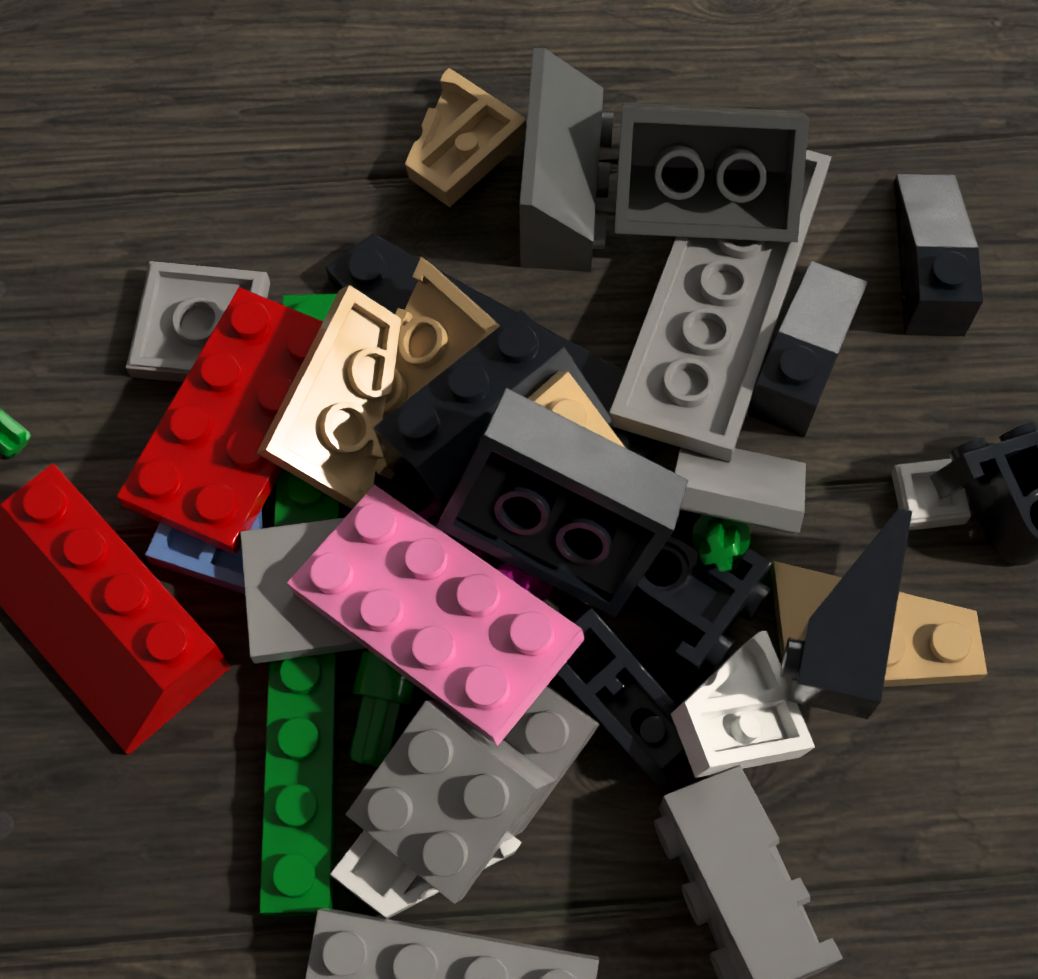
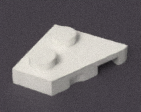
(742, 714)

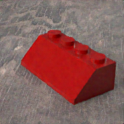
(99, 612)

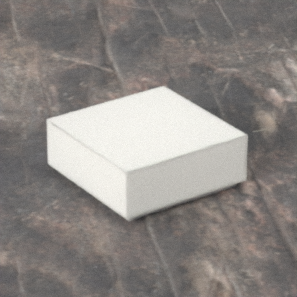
(917, 493)

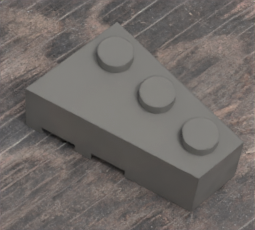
(741, 881)

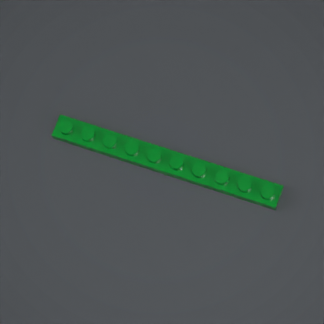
(300, 733)

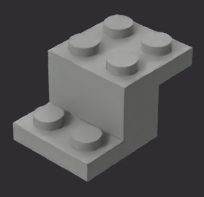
(455, 796)

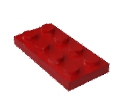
(203, 456)

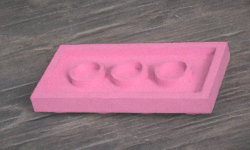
(437, 613)

